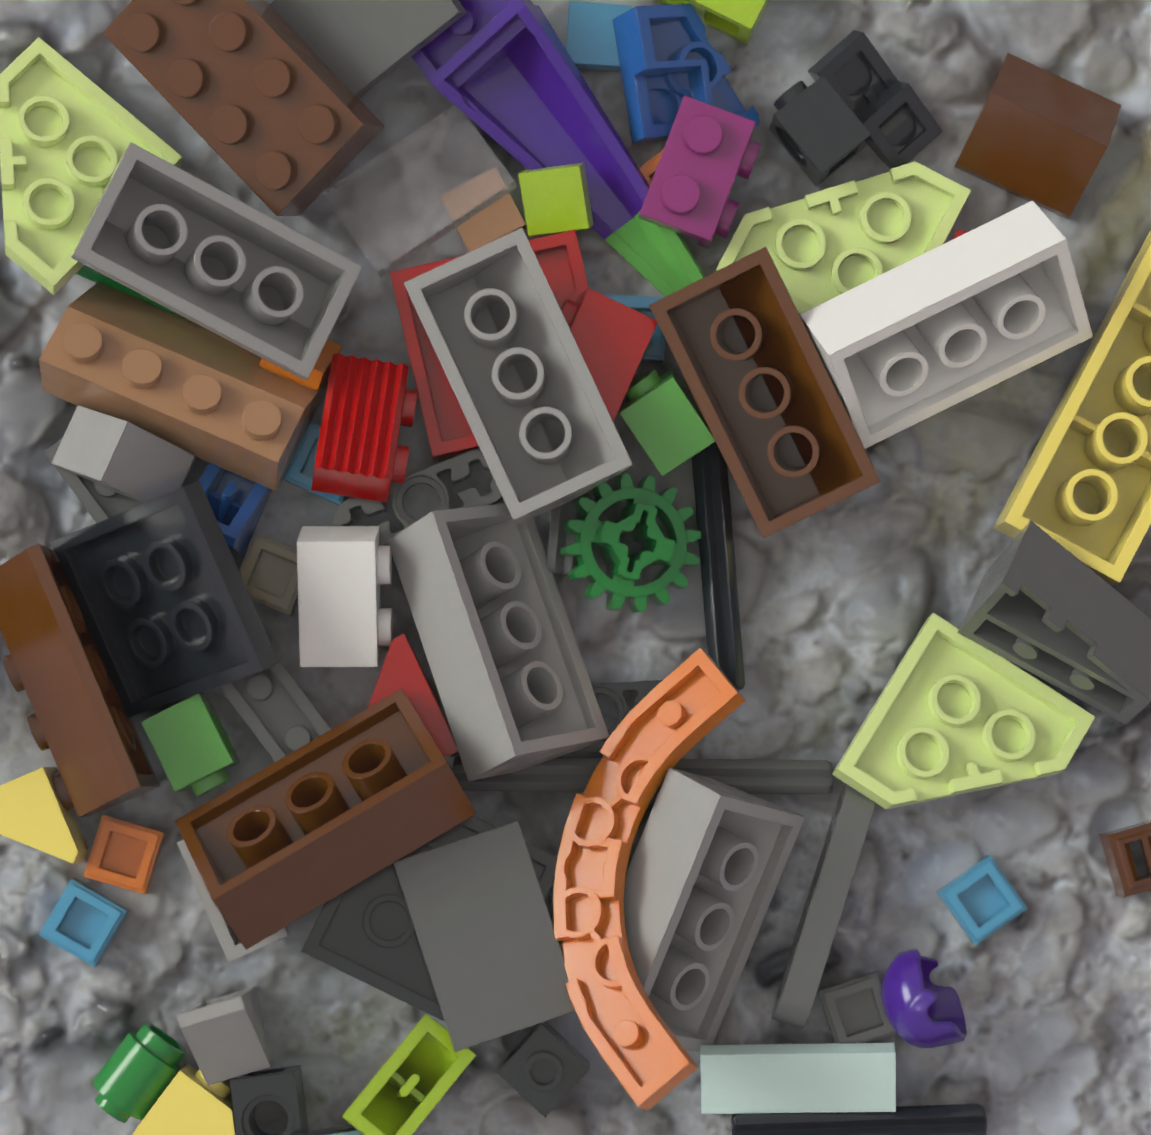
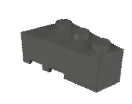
(1063, 625)

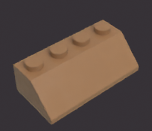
(177, 384)

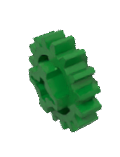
(656, 549)

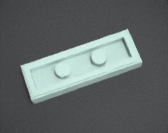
(798, 1078)

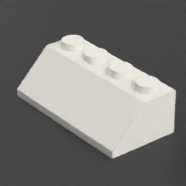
(950, 322)

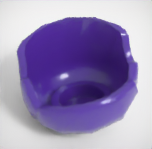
(918, 1008)

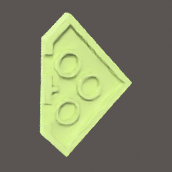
(57, 158)
(851, 231)
(958, 725)

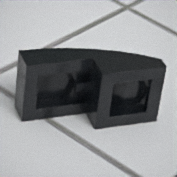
(884, 105)

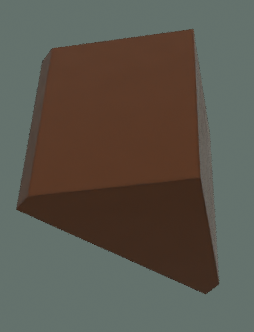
(1039, 136)

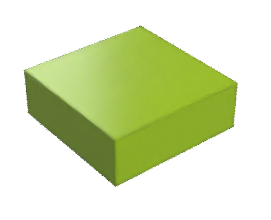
(556, 199)

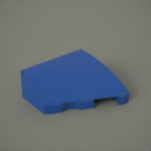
(664, 58)

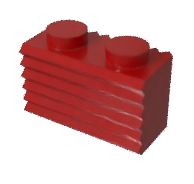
(361, 428)

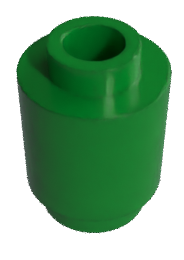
(138, 1073)

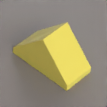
(38, 819)

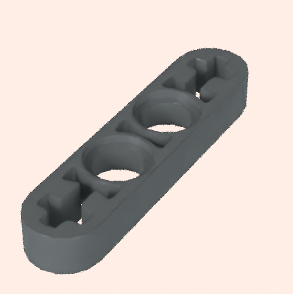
(823, 908)

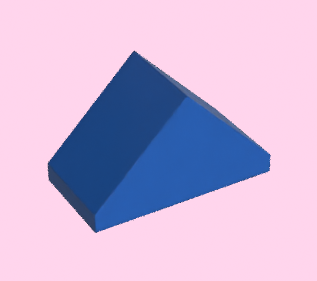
(235, 504)

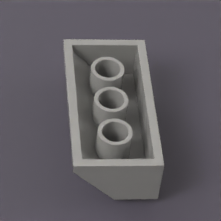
(216, 261)
(518, 376)
(496, 639)
(702, 896)

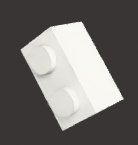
(342, 596)

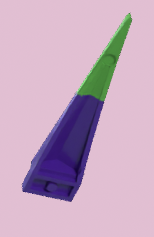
(528, 95)

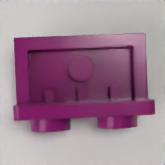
(699, 170)

